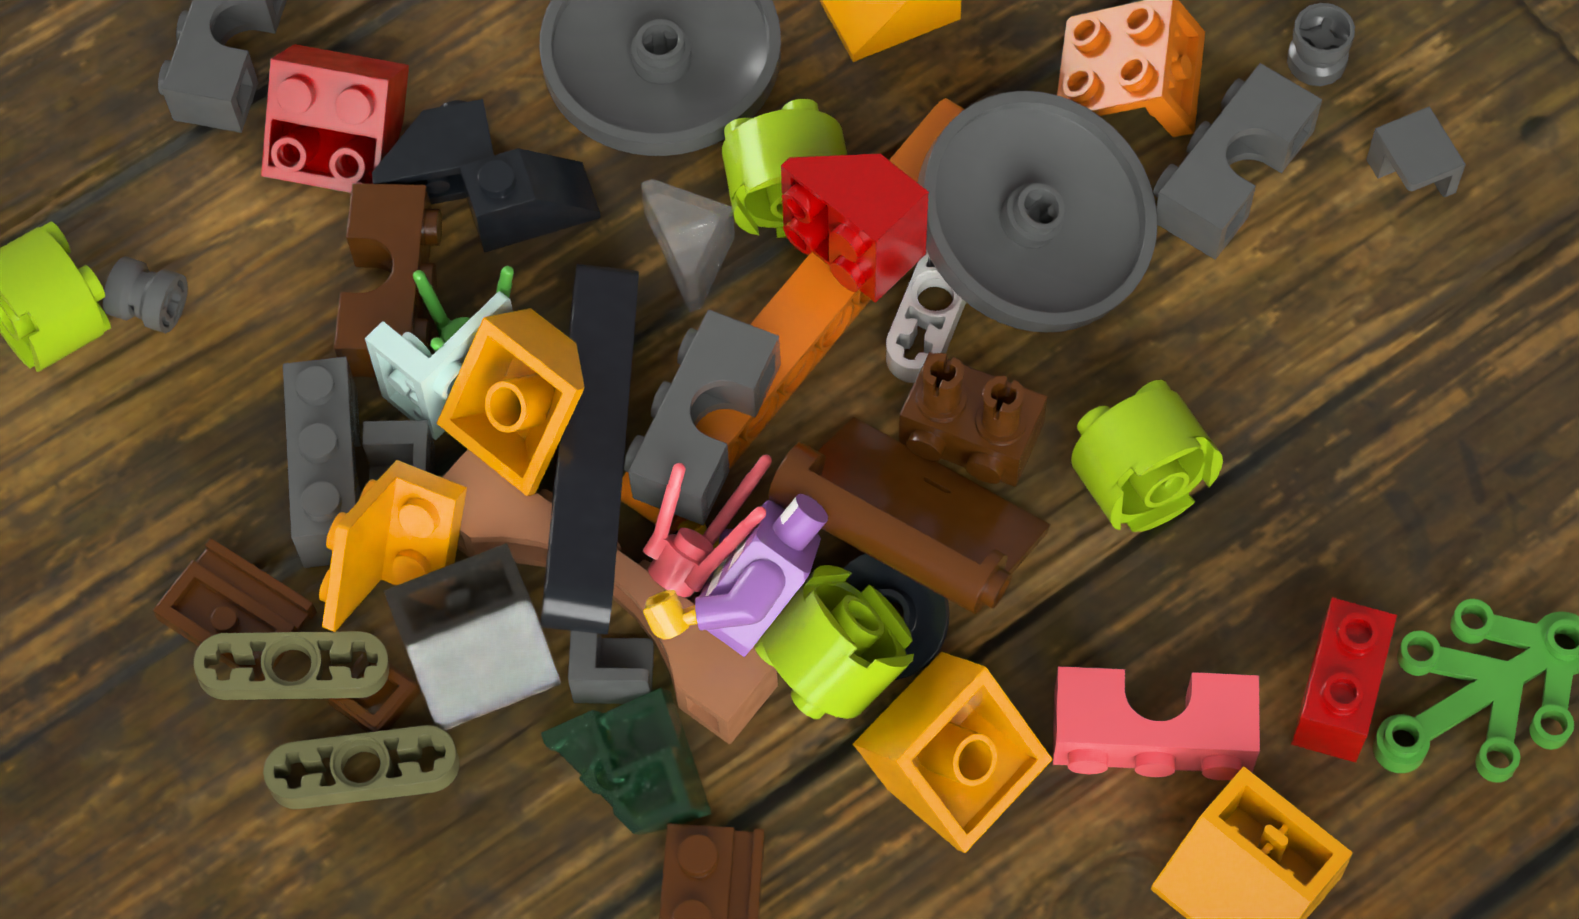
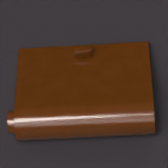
(912, 514)

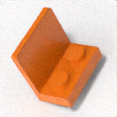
(1134, 60)

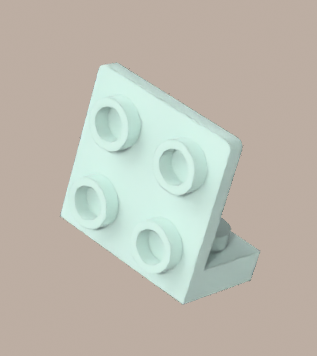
(413, 376)

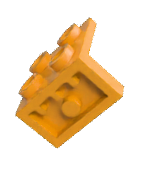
(393, 534)

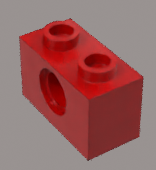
(1344, 680)

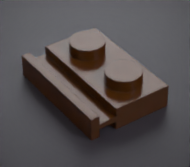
(231, 596)
(712, 873)

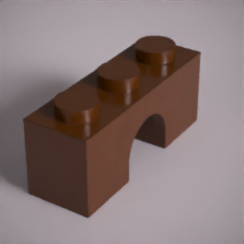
(394, 232)

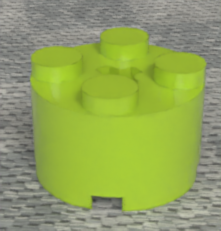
(760, 146)
(46, 300)
(1144, 457)
(836, 645)

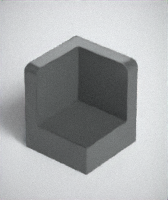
(1418, 153)
(398, 440)
(609, 668)

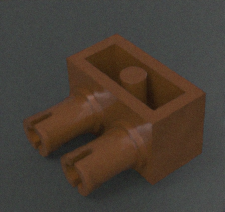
(972, 420)

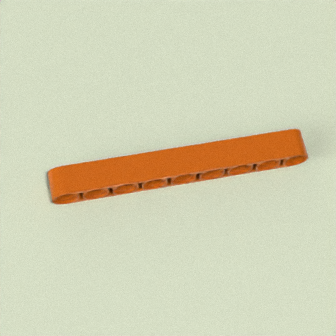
(808, 318)

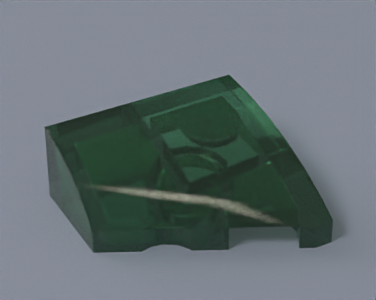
(635, 761)

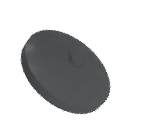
(659, 70)
(1037, 211)

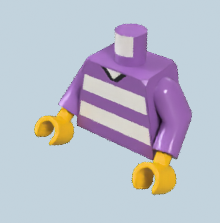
(751, 582)

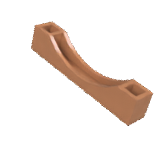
(706, 674)

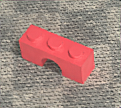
(1101, 730)

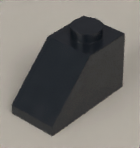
(435, 149)
(526, 196)

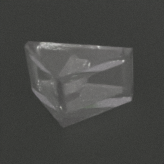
(691, 234)

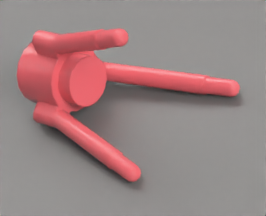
(688, 558)

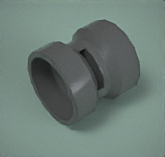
(1320, 44)
(145, 294)

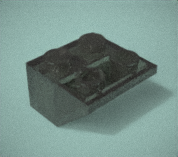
(472, 637)

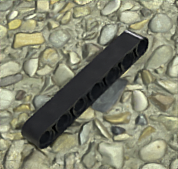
(592, 455)

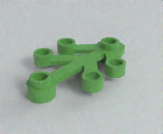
(1492, 683)

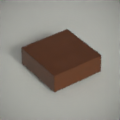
(382, 708)

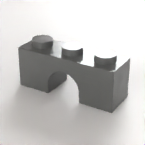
(208, 80)
(1259, 121)
(720, 368)
(320, 451)

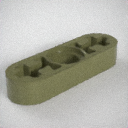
(242, 680)
(314, 787)

